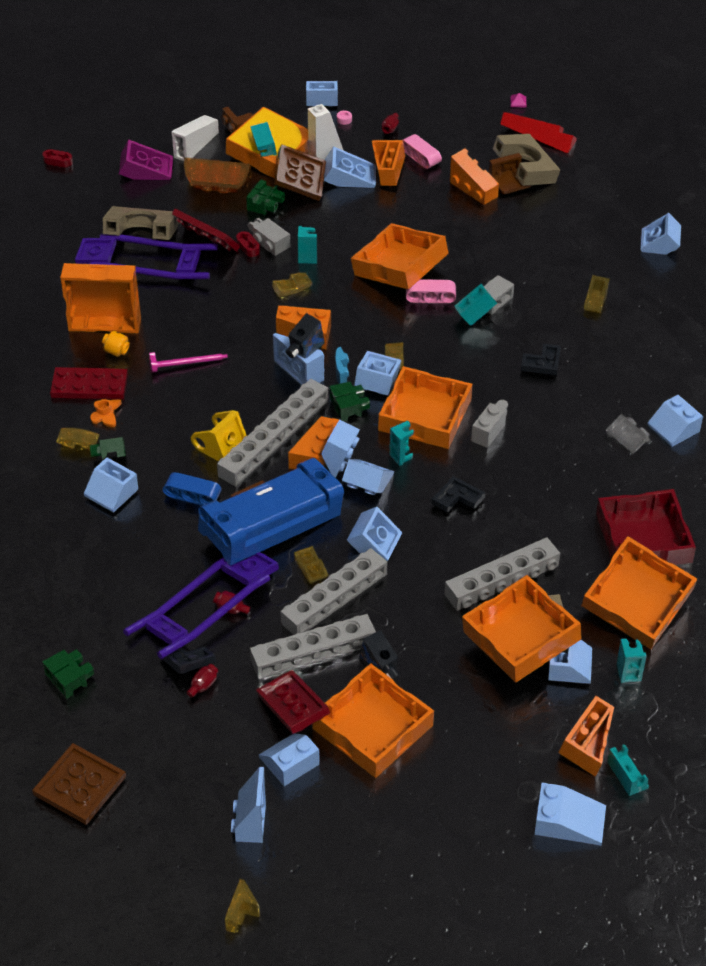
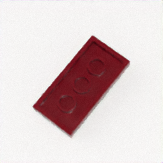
(205, 230)
(89, 383)
(293, 701)

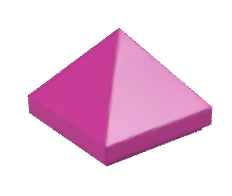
(518, 100)

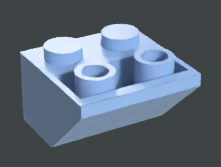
(322, 93)
(339, 447)
(111, 485)
(572, 664)

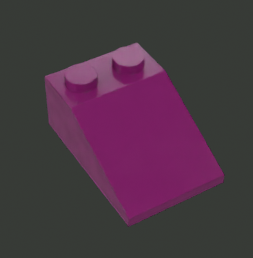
(144, 163)

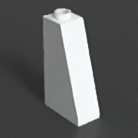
(321, 132)
(193, 136)

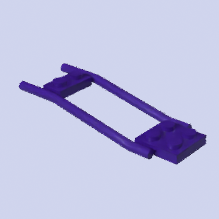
(101, 251)
(251, 571)

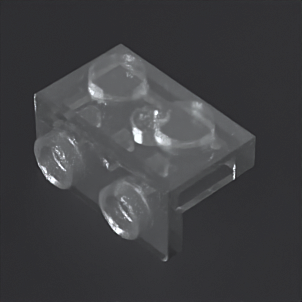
(627, 434)

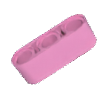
(421, 151)
(432, 291)

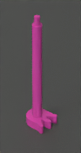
(156, 364)

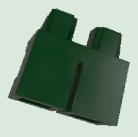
(264, 198)
(347, 401)
(107, 446)
(65, 673)

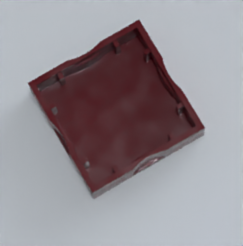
(649, 519)

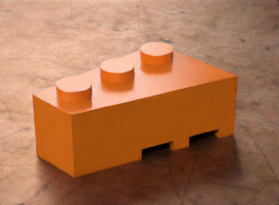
(389, 160)
(472, 179)
(288, 317)
(312, 442)
(588, 737)

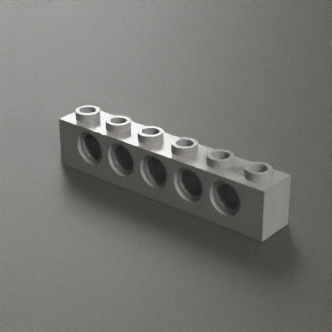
(501, 573)
(334, 592)
(310, 646)

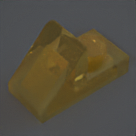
(596, 294)
(241, 904)

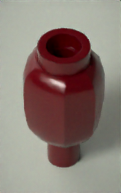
(390, 123)
(221, 598)
(203, 680)

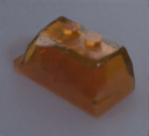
(216, 175)

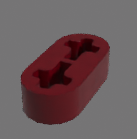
(57, 158)
(248, 244)

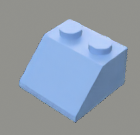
(661, 236)
(377, 373)
(676, 421)
(367, 476)
(375, 532)
(291, 758)

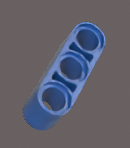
(191, 489)

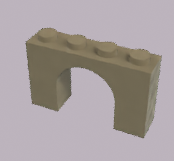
(539, 169)
(121, 218)

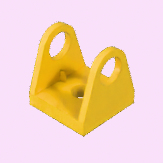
(217, 440)

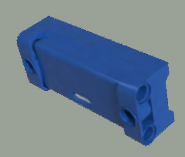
(272, 511)

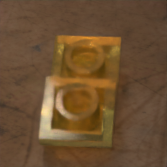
(295, 284)
(396, 351)
(72, 436)
(311, 565)

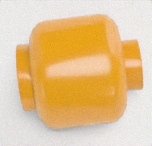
(116, 343)

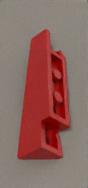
(541, 131)

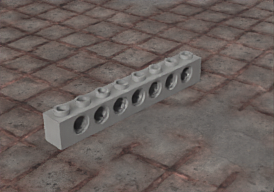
(272, 432)

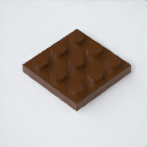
(300, 172)
(79, 783)

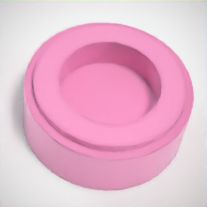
(344, 117)

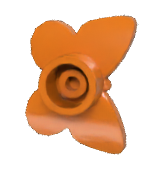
(105, 412)

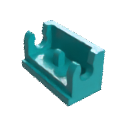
(264, 139)
(307, 245)
(475, 304)
(399, 442)
(630, 661)
(627, 771)

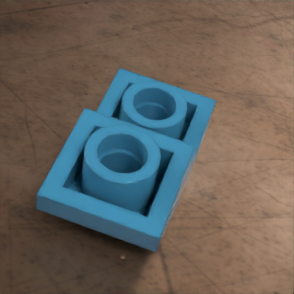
(341, 366)

